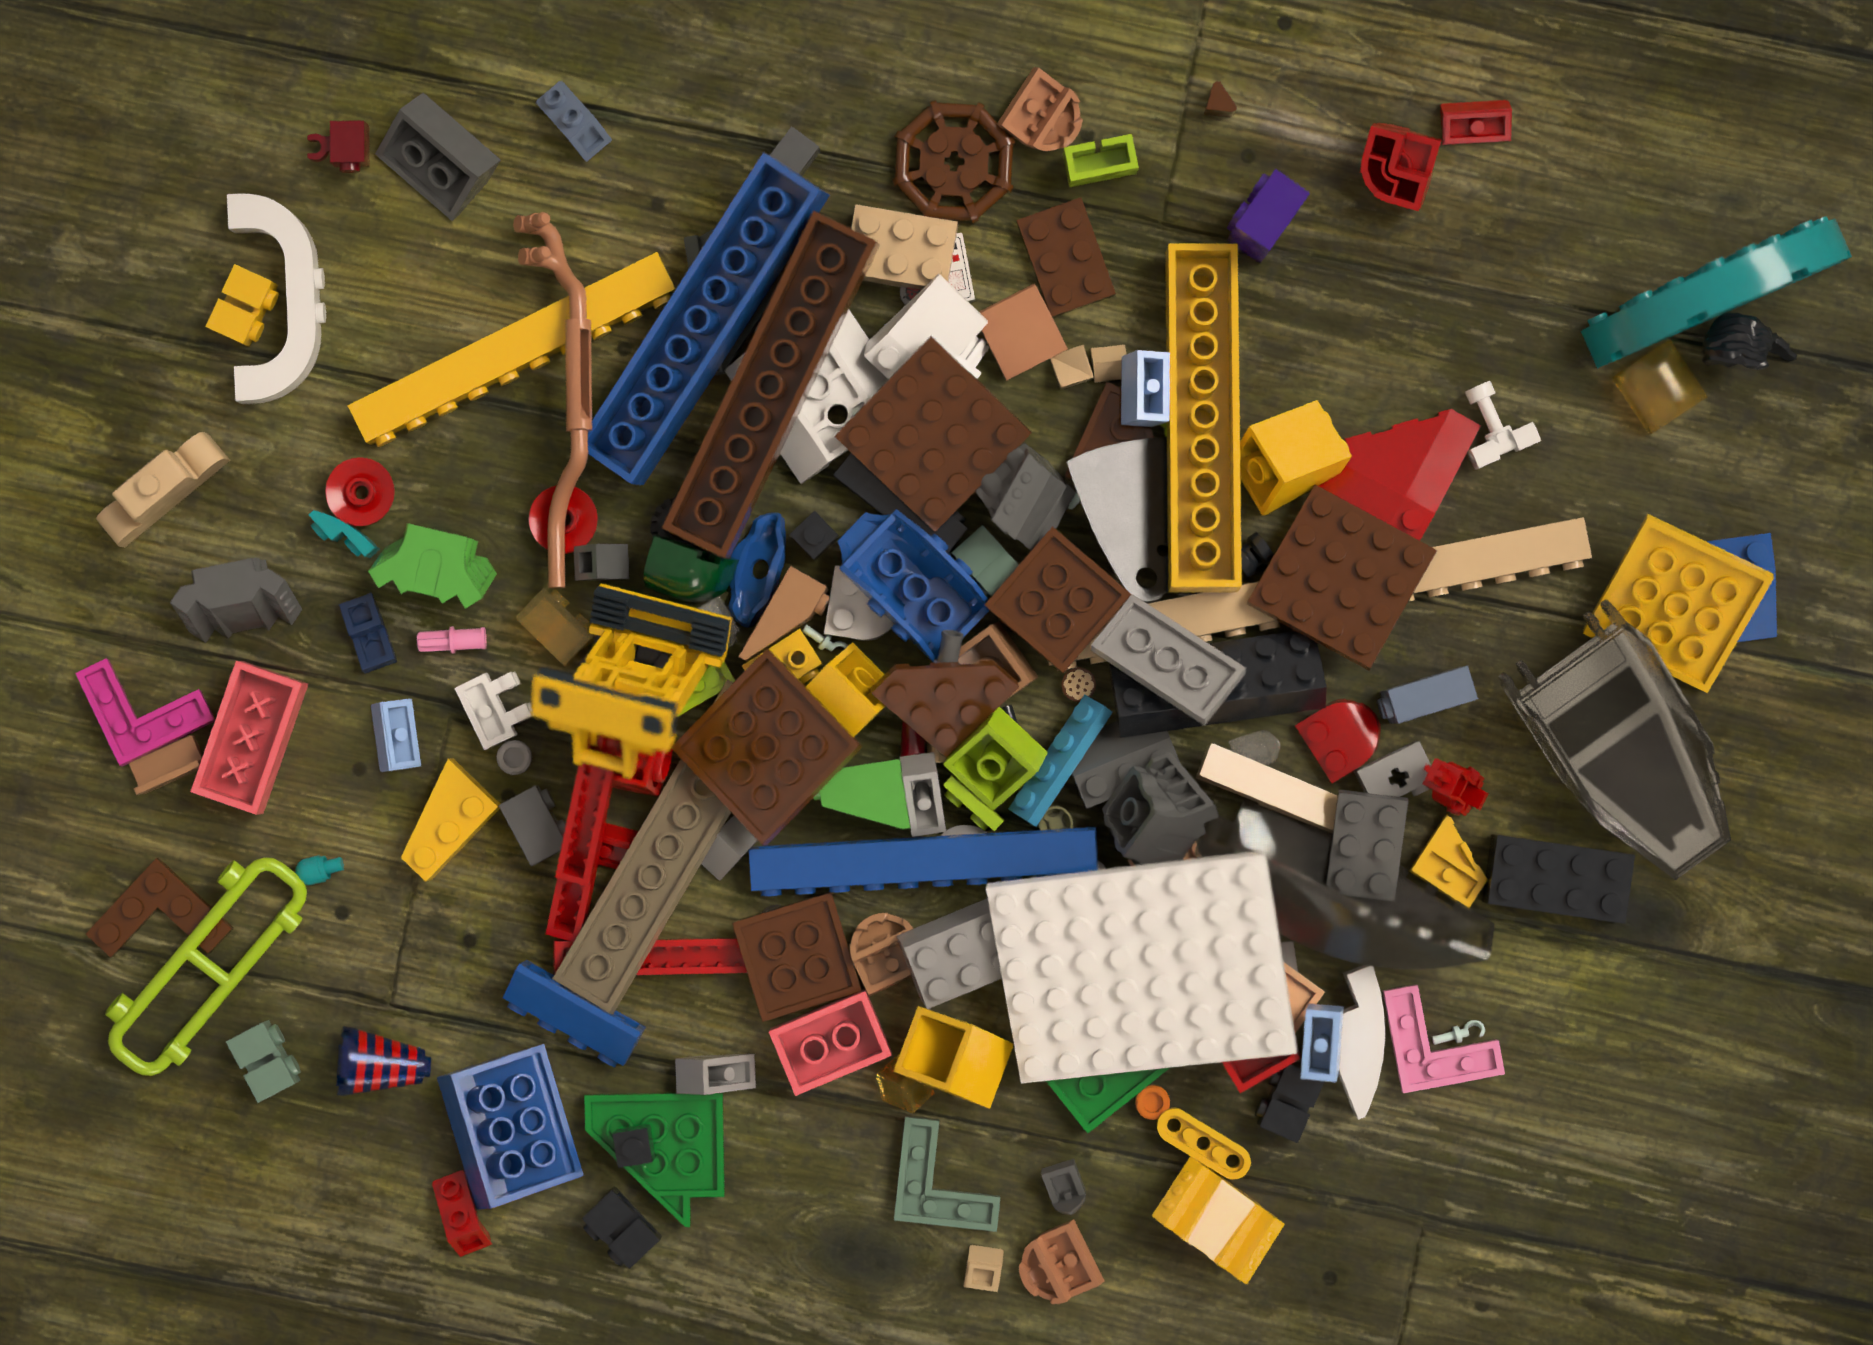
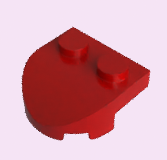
(1341, 736)

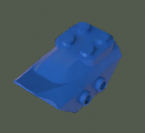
(911, 579)

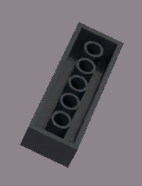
(1280, 679)

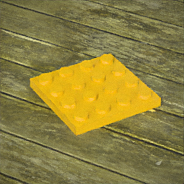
(1684, 599)

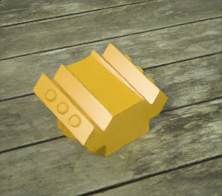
(1218, 1219)

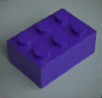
(1270, 210)

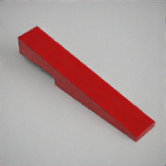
(580, 851)
(679, 956)

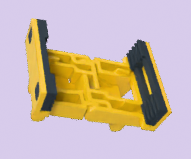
(625, 701)

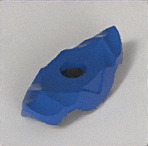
(767, 543)

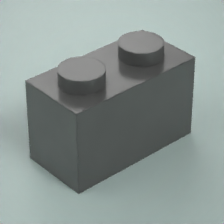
(535, 823)

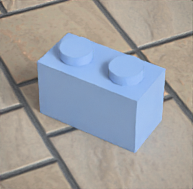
(1145, 388)
(1322, 1042)

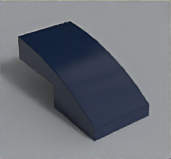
(368, 633)

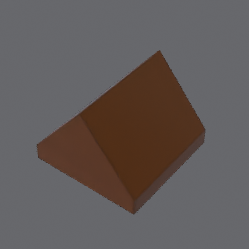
(1219, 102)

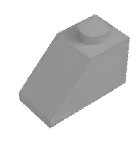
(922, 794)
(715, 1073)

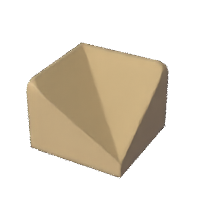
(1072, 367)

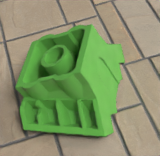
(434, 565)

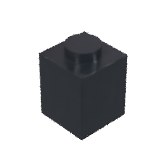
(814, 535)
(634, 1145)

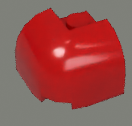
(1399, 164)

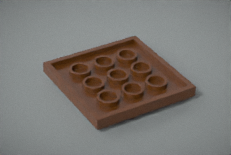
(933, 433)
(1342, 577)
(766, 747)

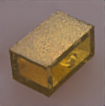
(556, 626)

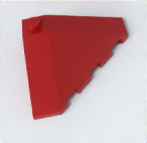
(1405, 469)

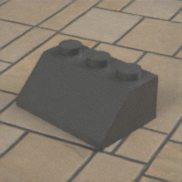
(437, 156)
(1111, 760)

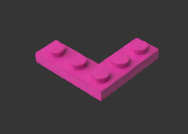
(135, 737)

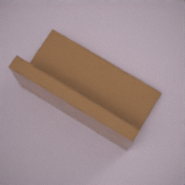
(166, 765)

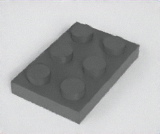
(1367, 844)

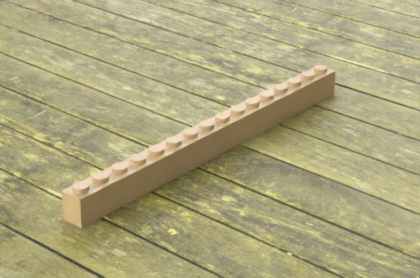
(1453, 564)

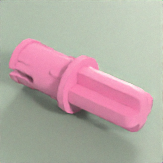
(452, 640)

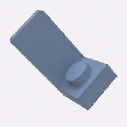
(574, 120)

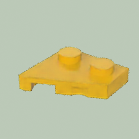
(1449, 865)

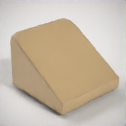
(983, 1268)

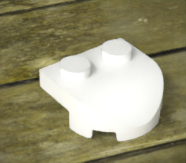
(849, 613)

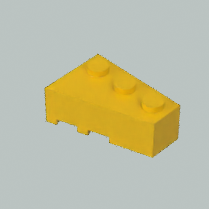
(449, 820)

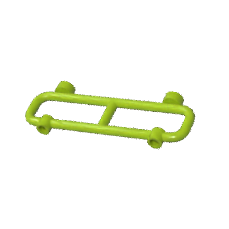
(235, 880)

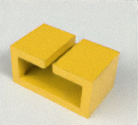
(244, 306)

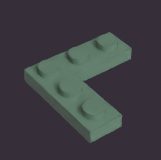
(927, 1205)

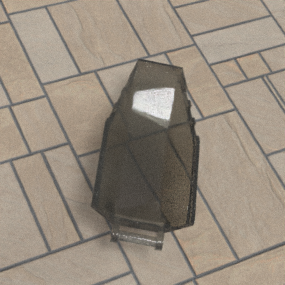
(1396, 934)

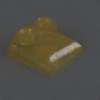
(1659, 387)

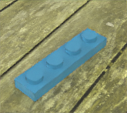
(1060, 760)

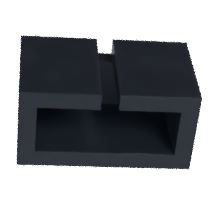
(1288, 1103)
(621, 1227)

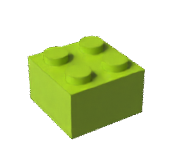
(996, 759)

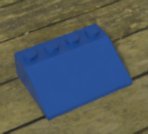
(510, 1127)

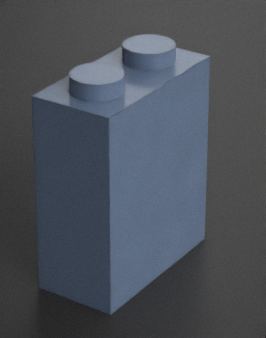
(1427, 695)

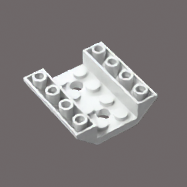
(843, 380)

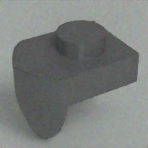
(1064, 1186)

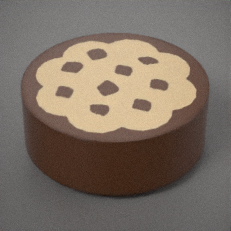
(1078, 683)

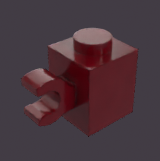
(346, 145)

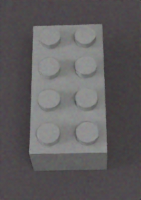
(952, 954)

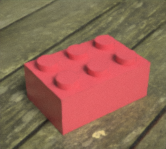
(830, 1042)

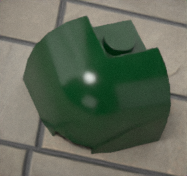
(687, 571)

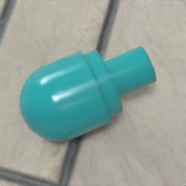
(318, 869)

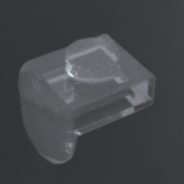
(1257, 746)

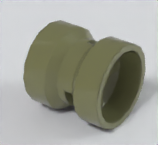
(1061, 820)

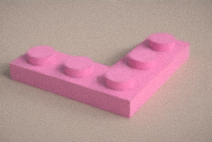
(1427, 1069)

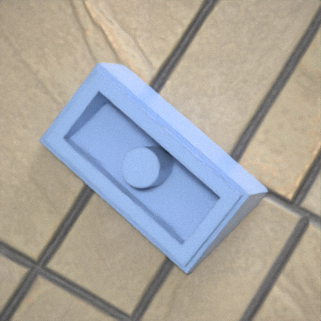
(395, 735)

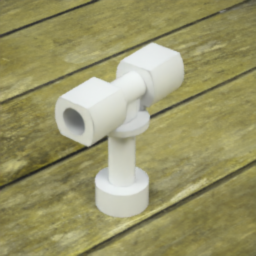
(1500, 438)

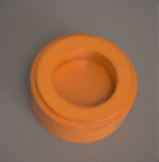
(1152, 1101)

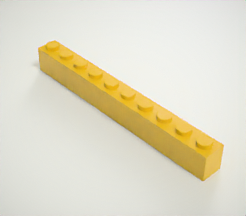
(508, 352)

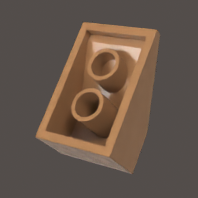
(788, 610)
(997, 645)

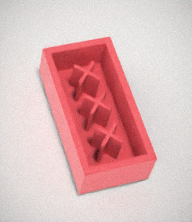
(249, 737)

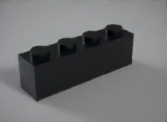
(876, 494)

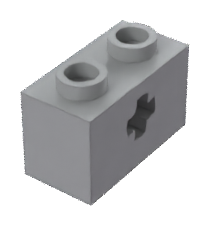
(1407, 759)

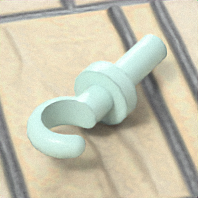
(824, 641)
(1457, 1034)

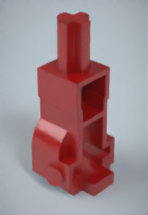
(1455, 786)

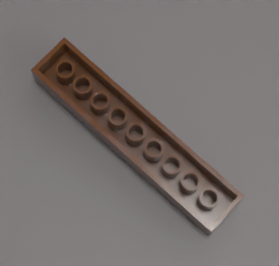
(771, 385)

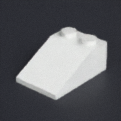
(934, 311)

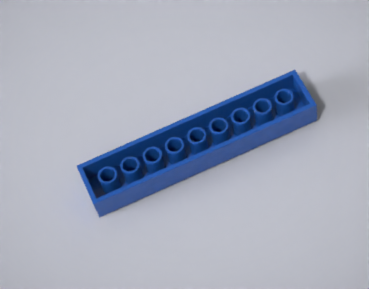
(703, 319)

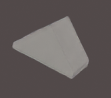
(728, 848)

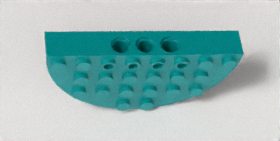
(1716, 289)

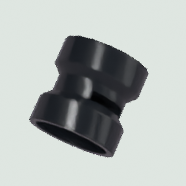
(1259, 549)

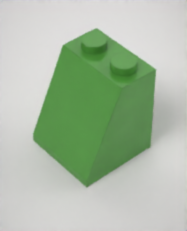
(869, 792)

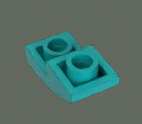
(335, 529)

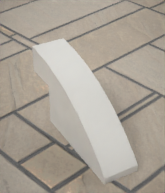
(1362, 1039)

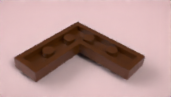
(154, 890)

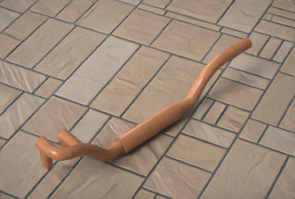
(577, 378)

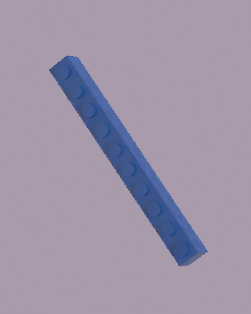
(921, 859)

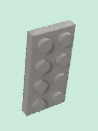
(1168, 659)

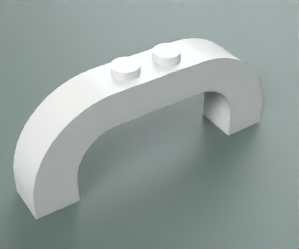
(304, 311)

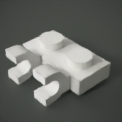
(486, 710)

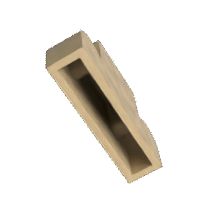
(160, 487)

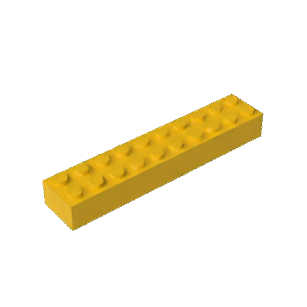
(1203, 418)

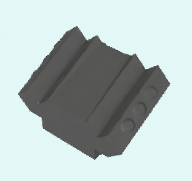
(1026, 495)
(234, 599)
(1157, 812)

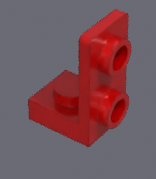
(459, 1214)

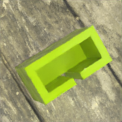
(1115, 160)

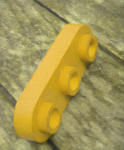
(1215, 1154)

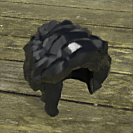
(1742, 341)

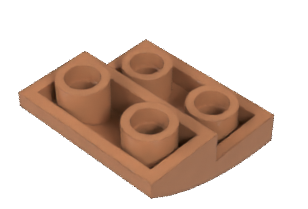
(1021, 332)

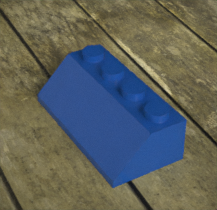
(562, 1009)

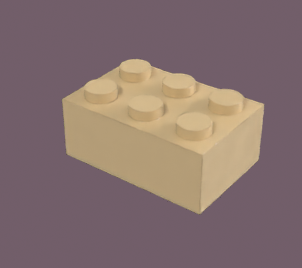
(910, 247)

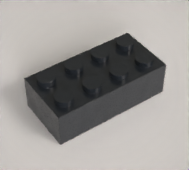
(1558, 878)

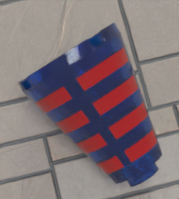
(377, 1063)

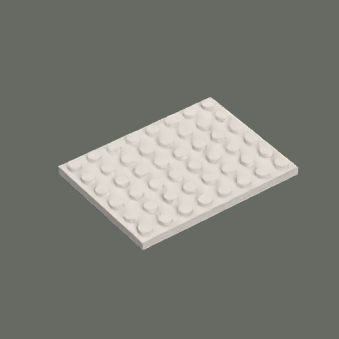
(1142, 967)

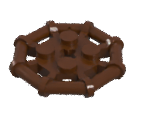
(968, 147)

